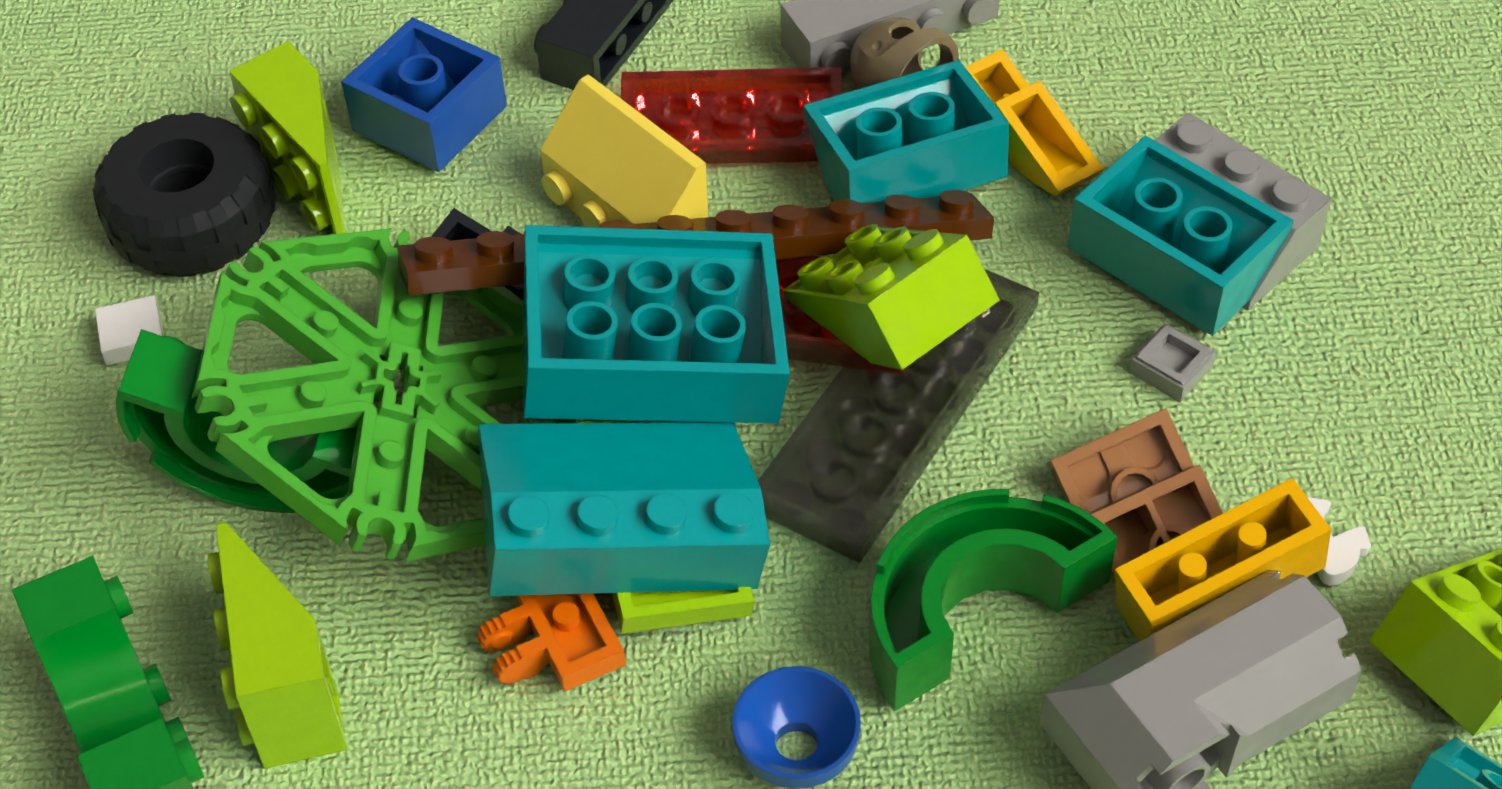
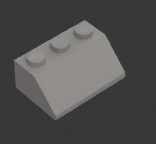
(1261, 180)

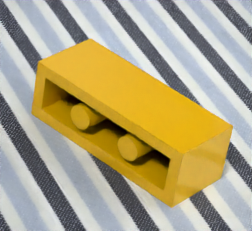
(1265, 533)

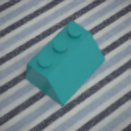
(909, 136)
(1177, 233)

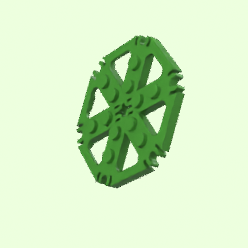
(350, 371)

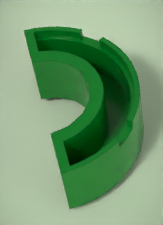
(160, 411)
(964, 549)
(102, 684)

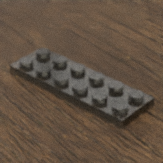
(880, 431)

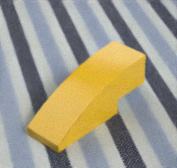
(1040, 135)

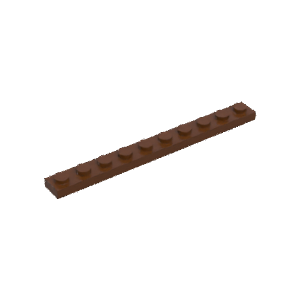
(498, 257)

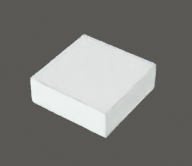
(121, 325)

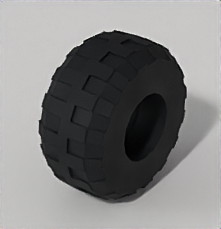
(184, 194)

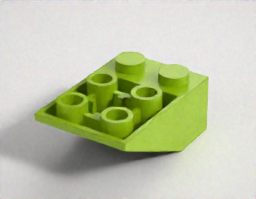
(286, 112)
(895, 291)
(1450, 639)
(276, 658)

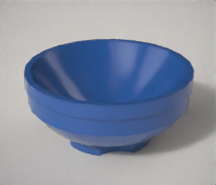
(790, 702)

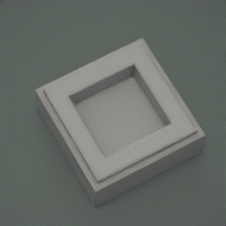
(1172, 362)

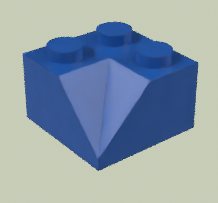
(425, 94)

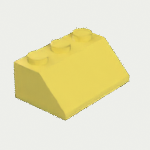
(617, 163)

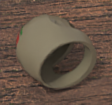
(895, 50)

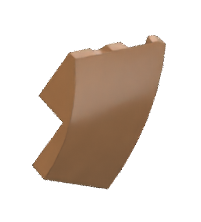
(1138, 485)

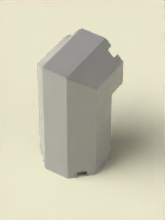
(1206, 689)

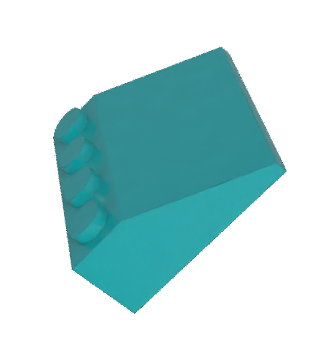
(652, 325)
(619, 508)

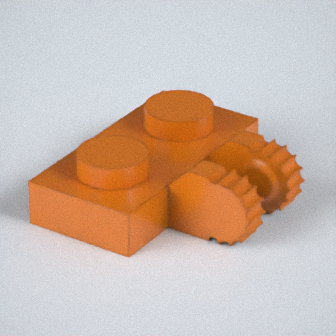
(568, 634)

